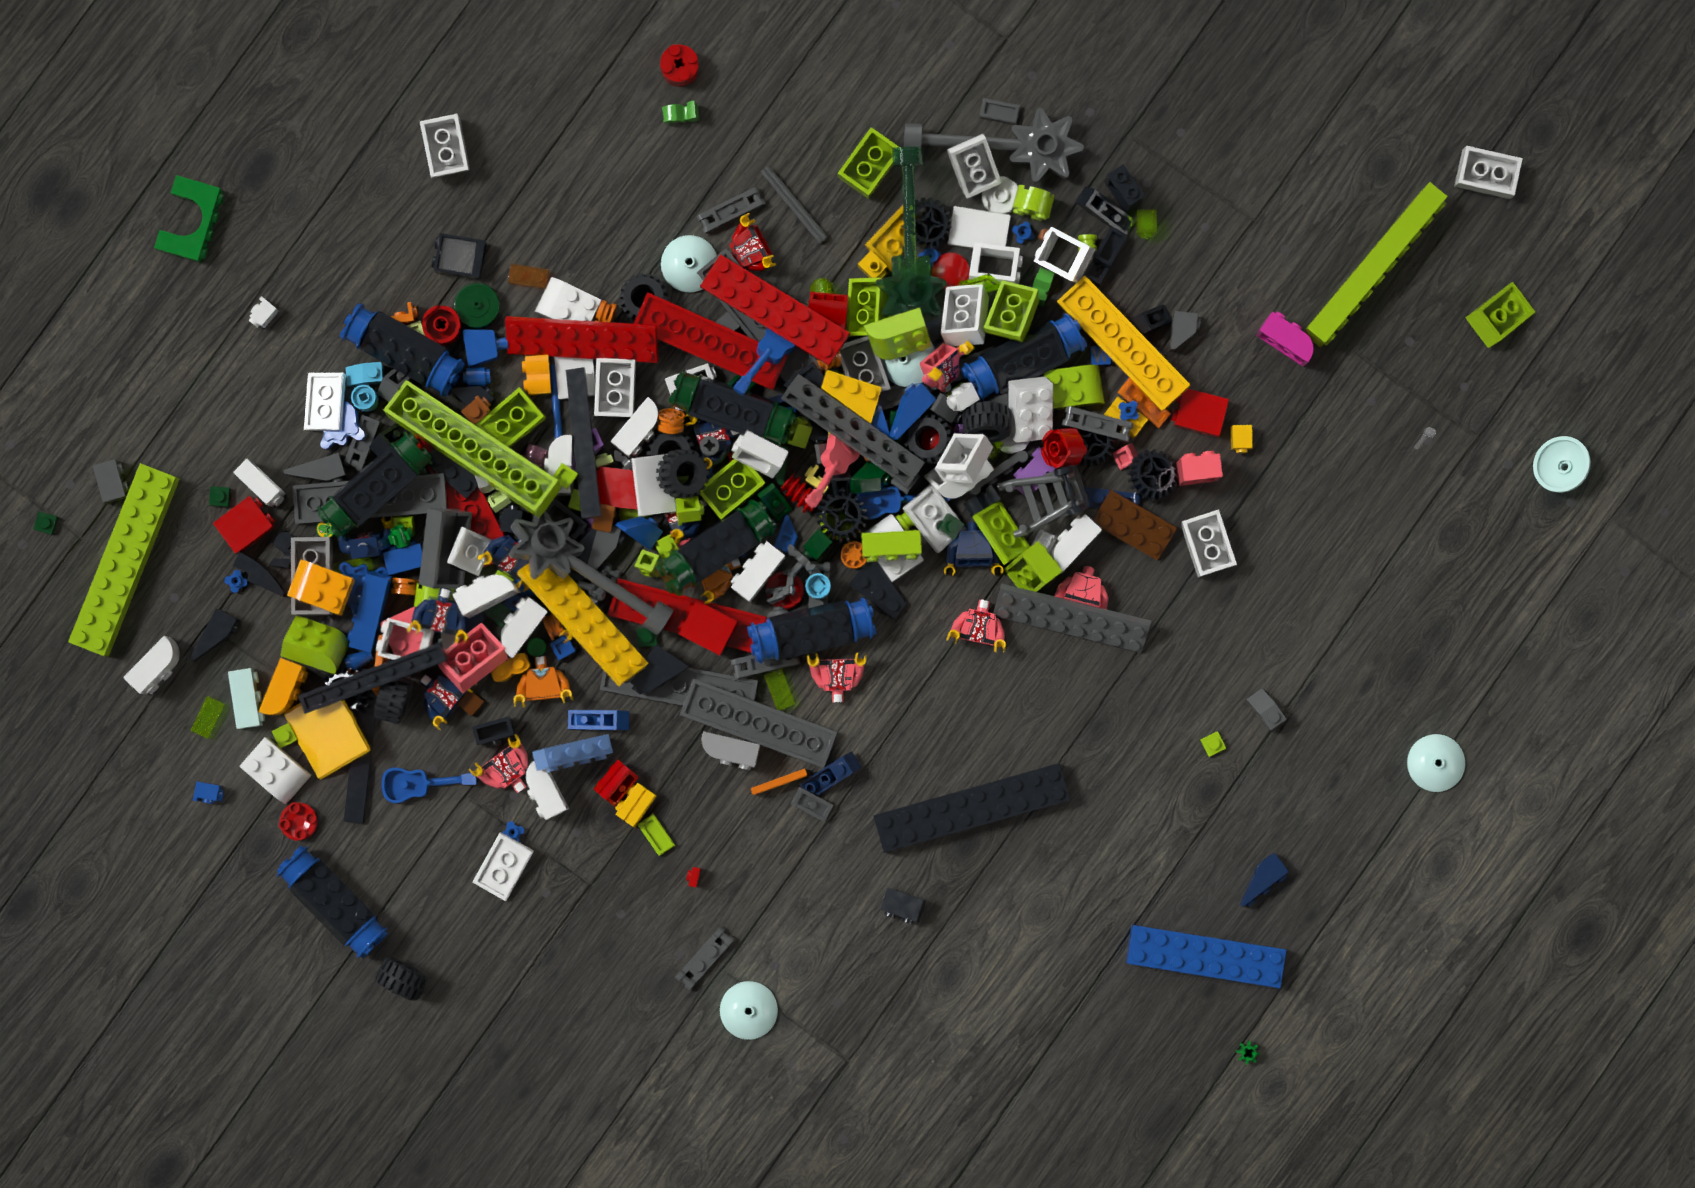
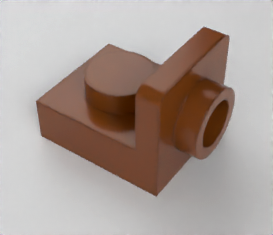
(477, 410)

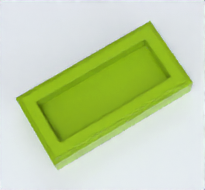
(656, 834)

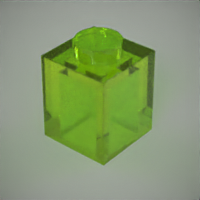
(1146, 223)

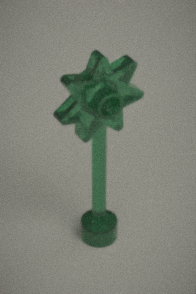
(911, 280)

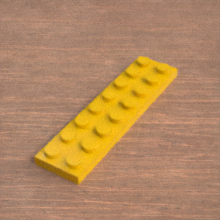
(1123, 343)
(586, 624)

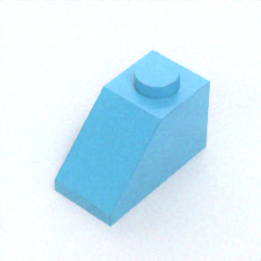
(365, 374)

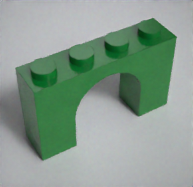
(194, 245)

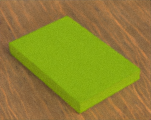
(998, 530)

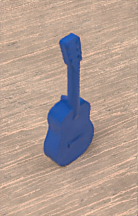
(771, 350)
(884, 501)
(400, 784)

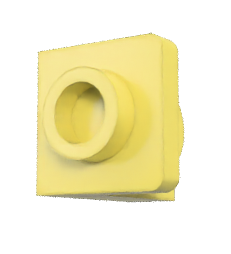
(812, 480)

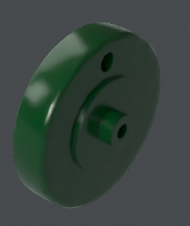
(477, 305)

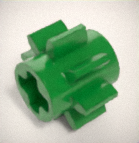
(400, 536)
(1253, 1052)

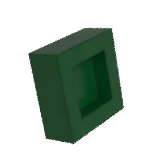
(219, 496)
(45, 523)
(950, 526)
(646, 638)

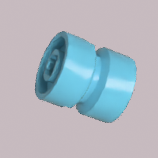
(365, 398)
(818, 586)

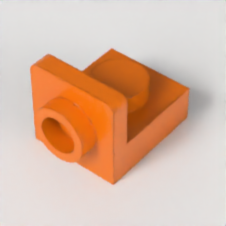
(408, 318)

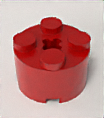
(675, 55)
(445, 315)
(1063, 447)

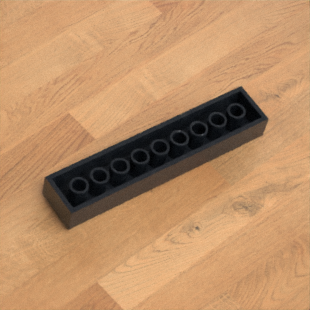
(971, 807)

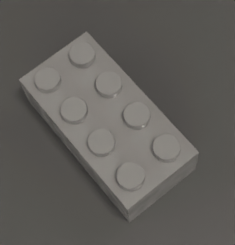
(316, 551)

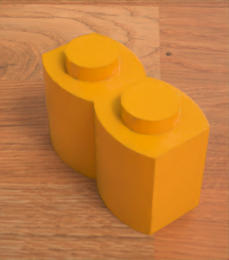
(537, 375)
(517, 665)

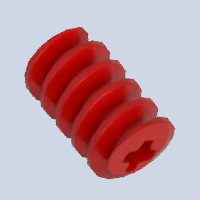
(798, 492)

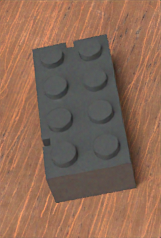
(439, 538)

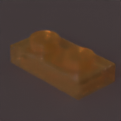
(528, 276)

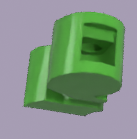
(679, 113)
(1042, 283)

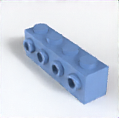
(573, 752)

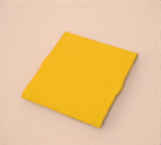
(327, 736)

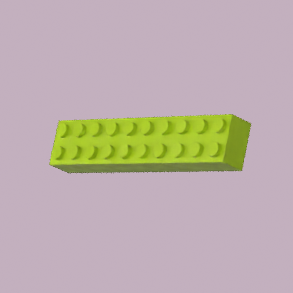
(1378, 261)
(473, 448)
(124, 560)

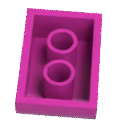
(1286, 338)

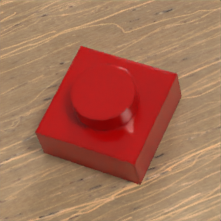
(693, 876)

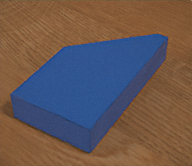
(786, 536)

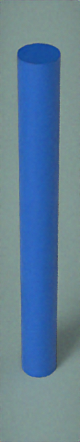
(555, 402)

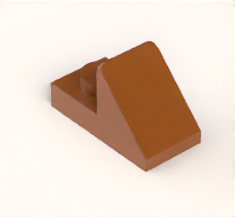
(606, 521)

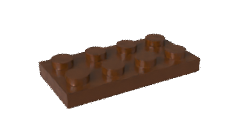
(1134, 524)

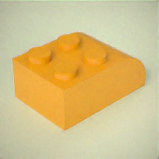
(321, 587)
(283, 687)

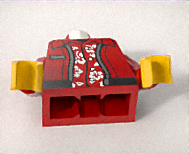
(750, 246)

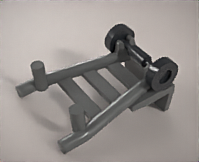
(1074, 489)

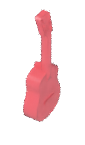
(836, 461)

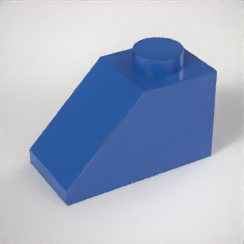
(642, 530)

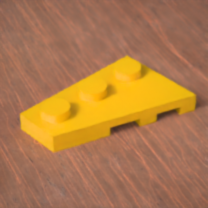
(888, 239)
(852, 393)

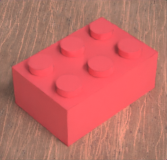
(1199, 469)
(401, 640)
(474, 659)

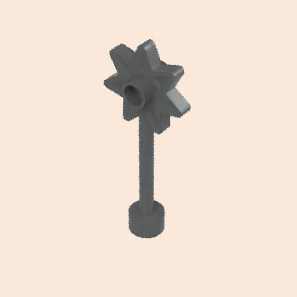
(1041, 146)
(549, 547)

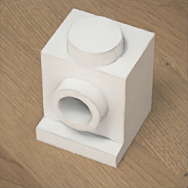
(262, 313)
(962, 397)

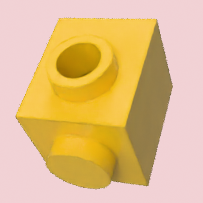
(873, 266)

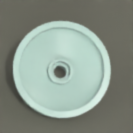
(673, 265)
(906, 372)
(1553, 457)
(1422, 763)
(753, 996)

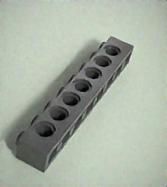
(852, 430)

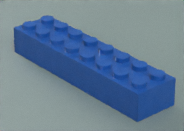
(1205, 956)

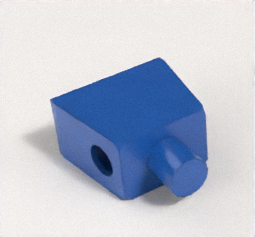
(482, 346)

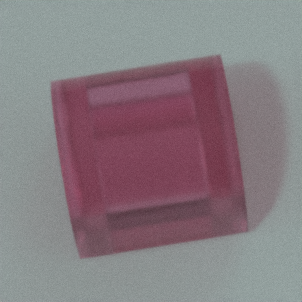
(535, 455)

